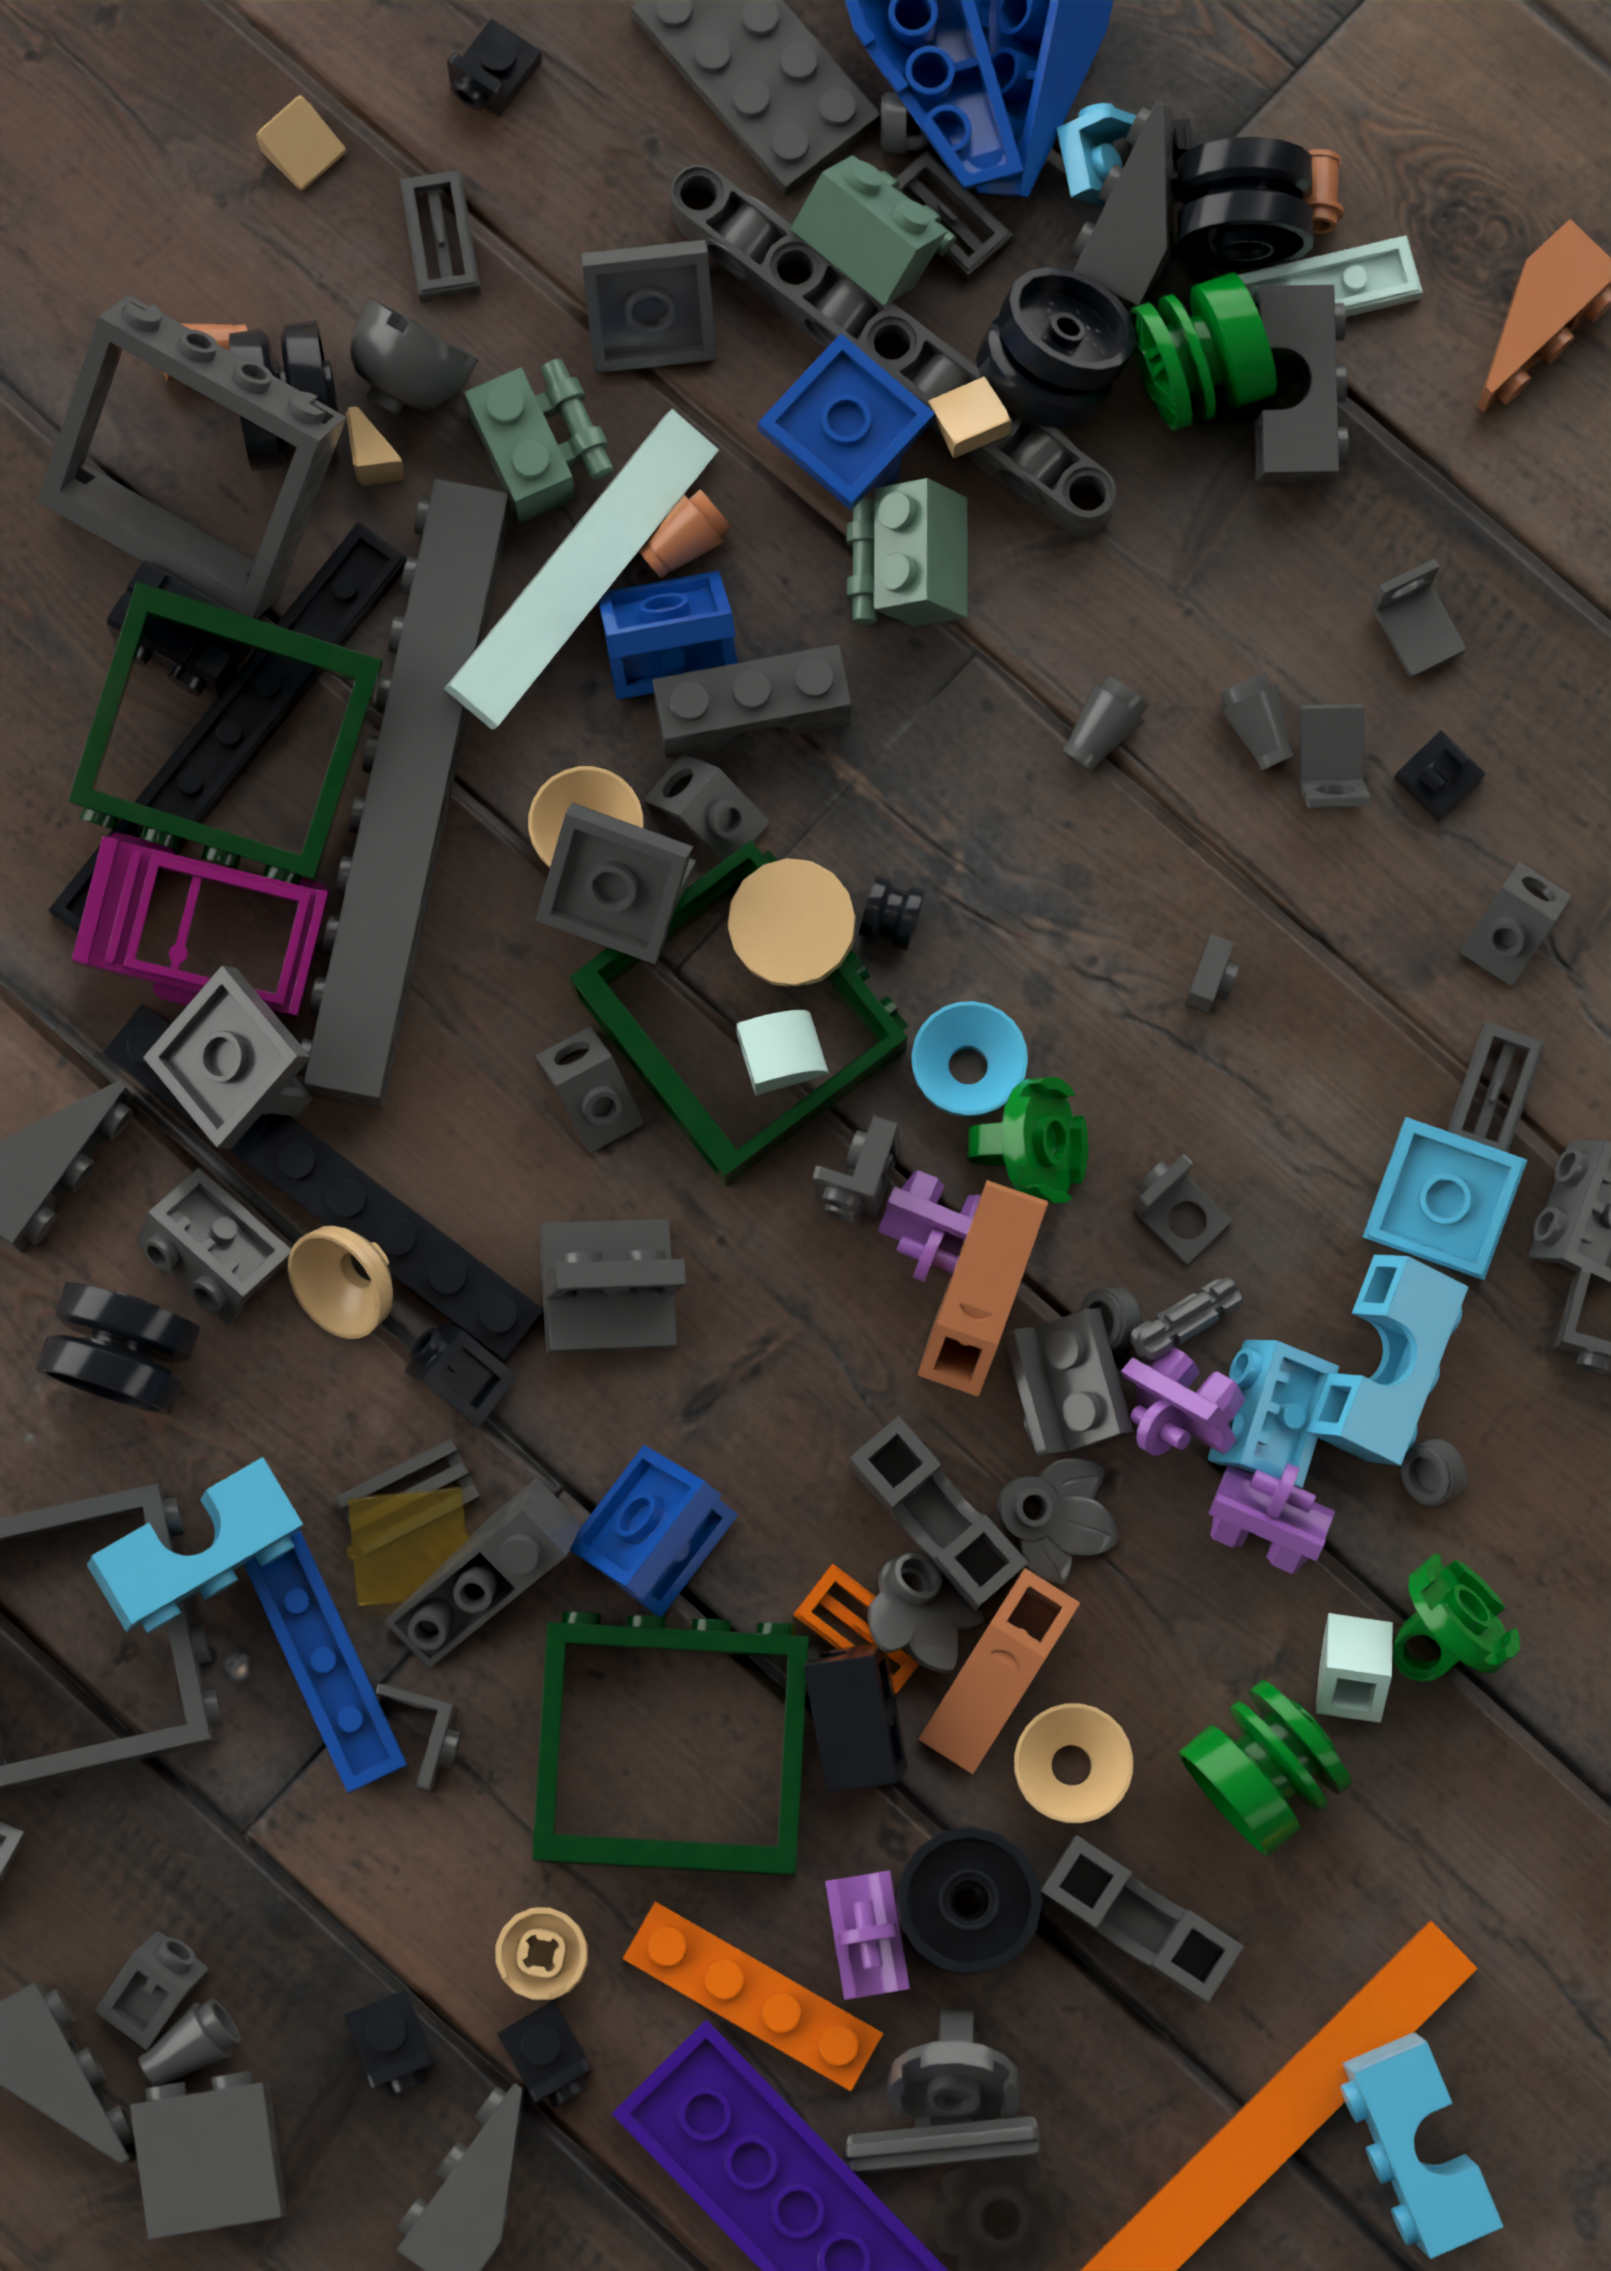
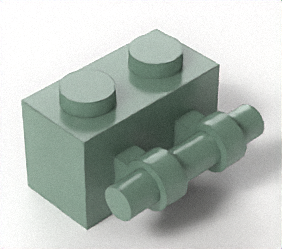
(871, 229)
(521, 444)
(910, 554)

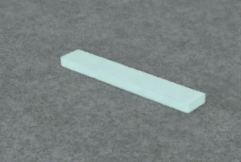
(581, 570)

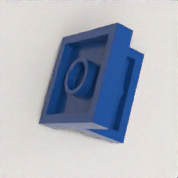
(847, 422)
(666, 630)
(653, 1529)

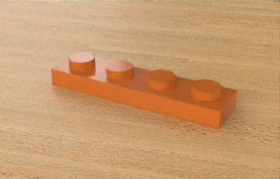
(753, 1996)

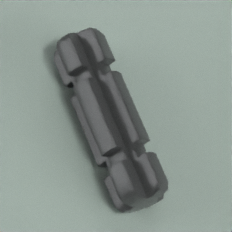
(1186, 1319)

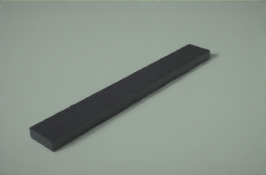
(256, 699)

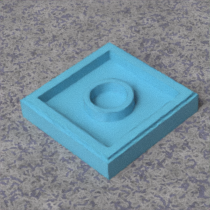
(1444, 1198)

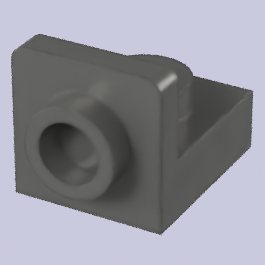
(151, 1988)

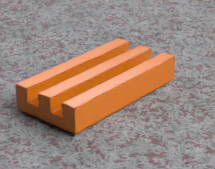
(833, 1638)

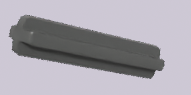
(943, 2144)

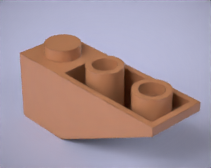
(1553, 294)
(982, 1288)
(999, 1671)

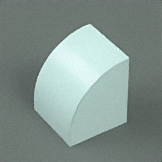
(781, 1050)
(1355, 1668)

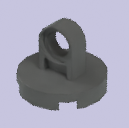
(953, 2078)

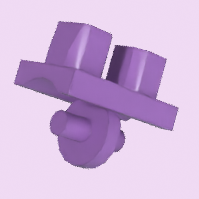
(924, 1227)
(1173, 1413)
(1272, 1511)
(867, 1935)

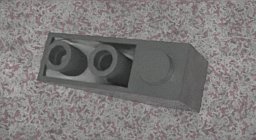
(1137, 222)
(54, 1158)
(486, 1572)
(56, 2077)
(471, 2207)

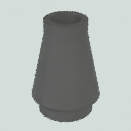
(1258, 719)
(1104, 723)
(192, 2043)

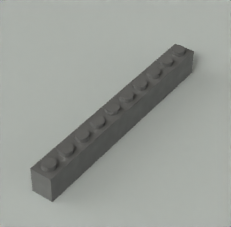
(406, 796)

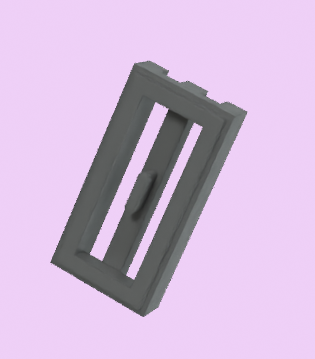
(981, 252)
(447, 283)
(1511, 1040)
(413, 1466)

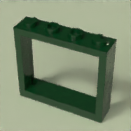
(249, 632)
(728, 1163)
(651, 1634)

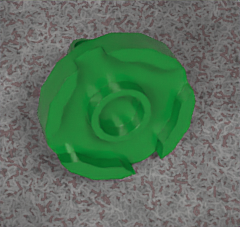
(1036, 1140)
(1460, 1616)

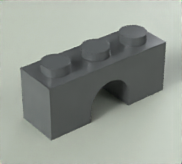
(1303, 332)
(789, 691)
(935, 1515)
(1140, 1920)

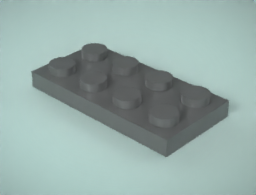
(762, 80)

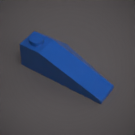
(1040, 64)
(945, 79)

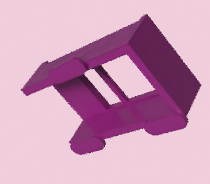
(120, 904)

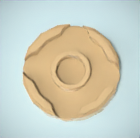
(792, 922)

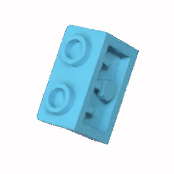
(1280, 1399)

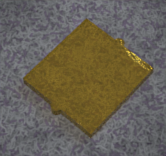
(402, 1540)

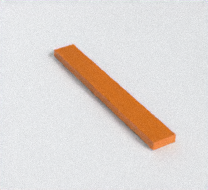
(1285, 2109)

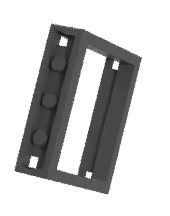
(150, 530)
(187, 1641)

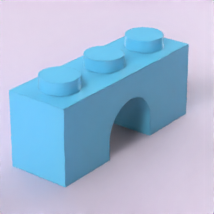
(1414, 1316)
(148, 1580)
(1438, 2202)

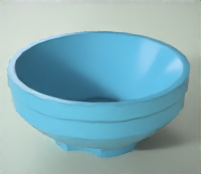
(975, 1028)

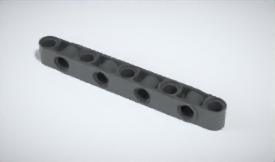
(759, 245)

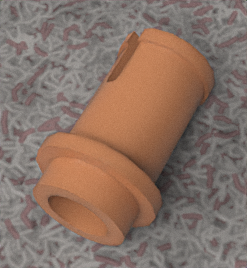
(1325, 190)

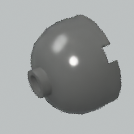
(406, 360)

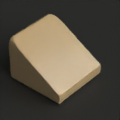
(300, 143)
(970, 417)
(371, 454)

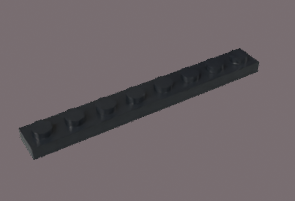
(348, 1198)

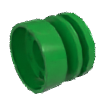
(1215, 347)
(1265, 1767)

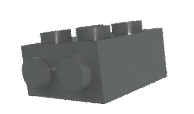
(208, 2156)

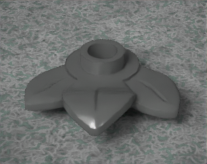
(1067, 1517)
(919, 1613)

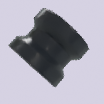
(891, 913)

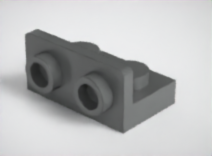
(871, 1168)
(1578, 1213)
(211, 1245)
(1068, 1383)

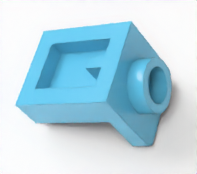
(1090, 149)

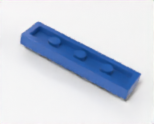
(327, 1667)

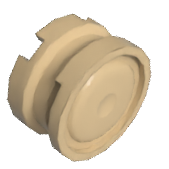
(541, 1954)

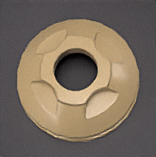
(584, 786)
(331, 1287)
(1108, 1755)

